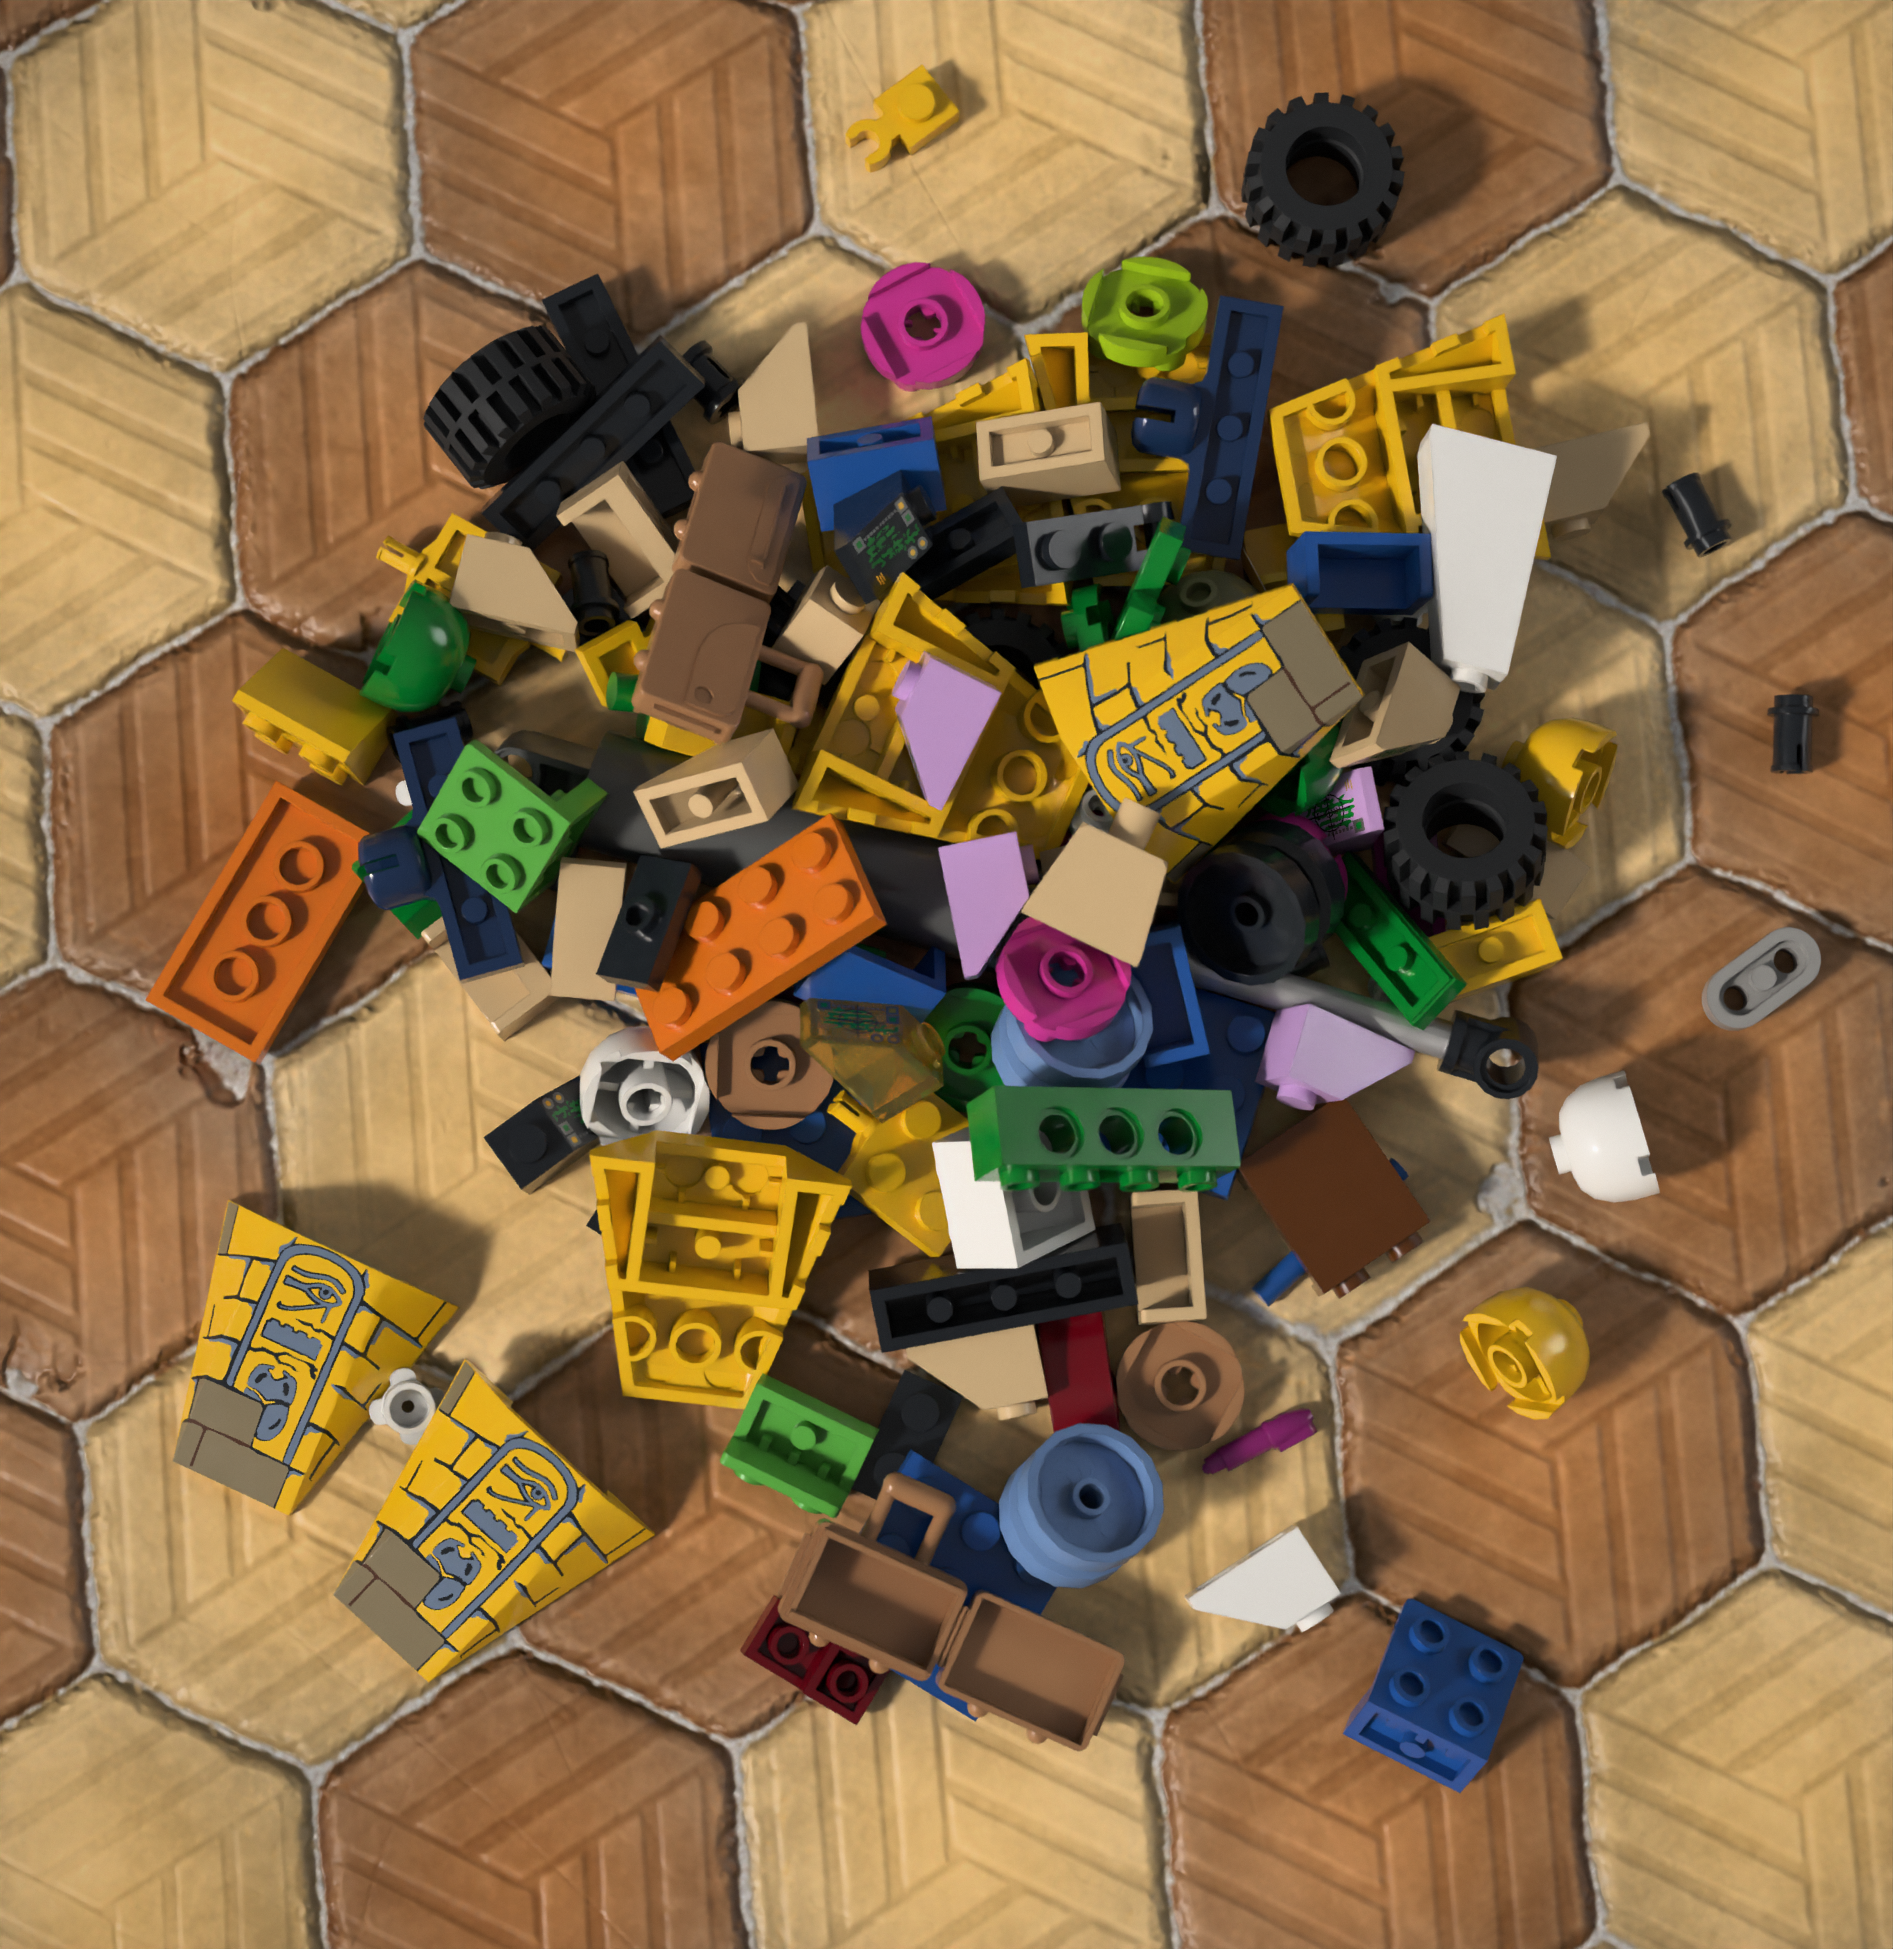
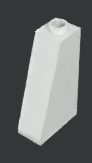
(1484, 523)

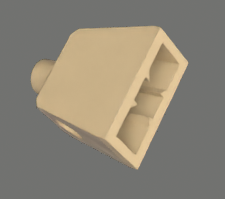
(1104, 885)

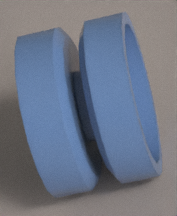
(1087, 1062)
(1081, 1506)

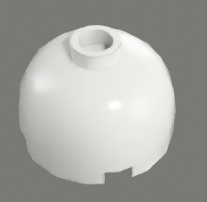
(637, 1090)
(1604, 1141)

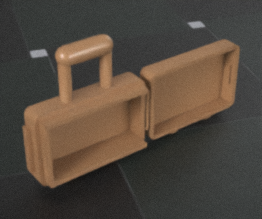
(719, 601)
(913, 1617)

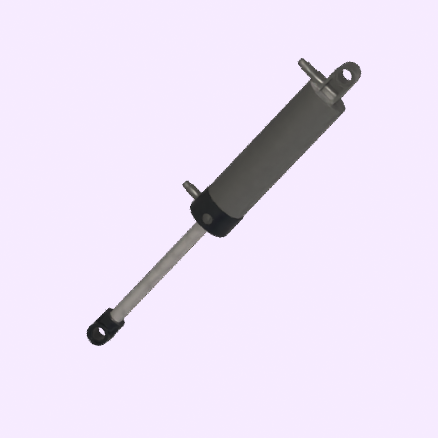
(915, 902)

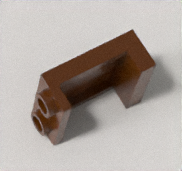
(1334, 1197)

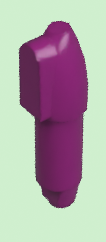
(1276, 1433)

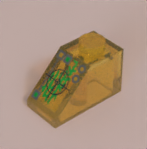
(874, 1052)

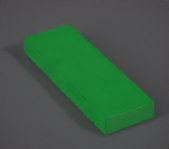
(1395, 948)

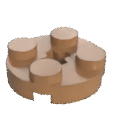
(743, 1088)
(1215, 1375)

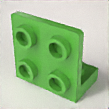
(505, 826)

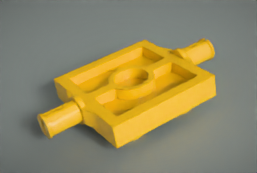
(438, 568)
(896, 1166)

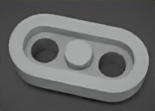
(1759, 980)

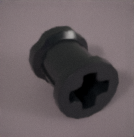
(720, 388)

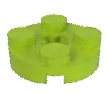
(1139, 341)

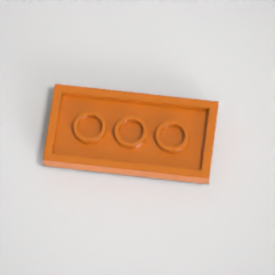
(264, 924)
(762, 935)

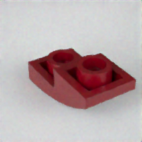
(1079, 1372)
(826, 1674)

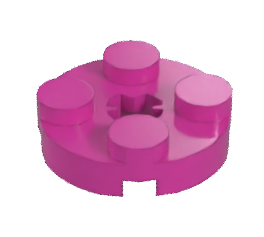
(934, 292)
(1047, 1006)

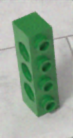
(1193, 1122)

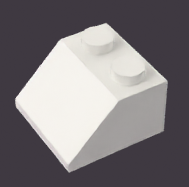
(1004, 1226)

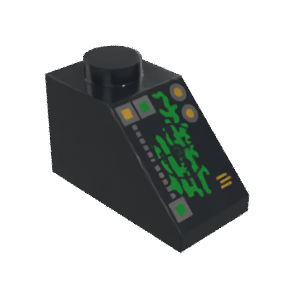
(882, 533)
(543, 1137)

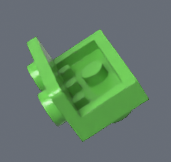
(798, 1447)

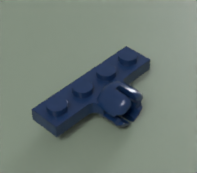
(1216, 424)
(410, 870)

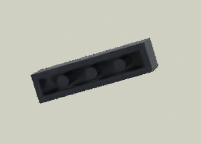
(939, 1303)

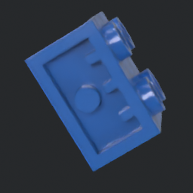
(1436, 1696)

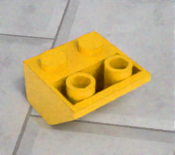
(317, 713)

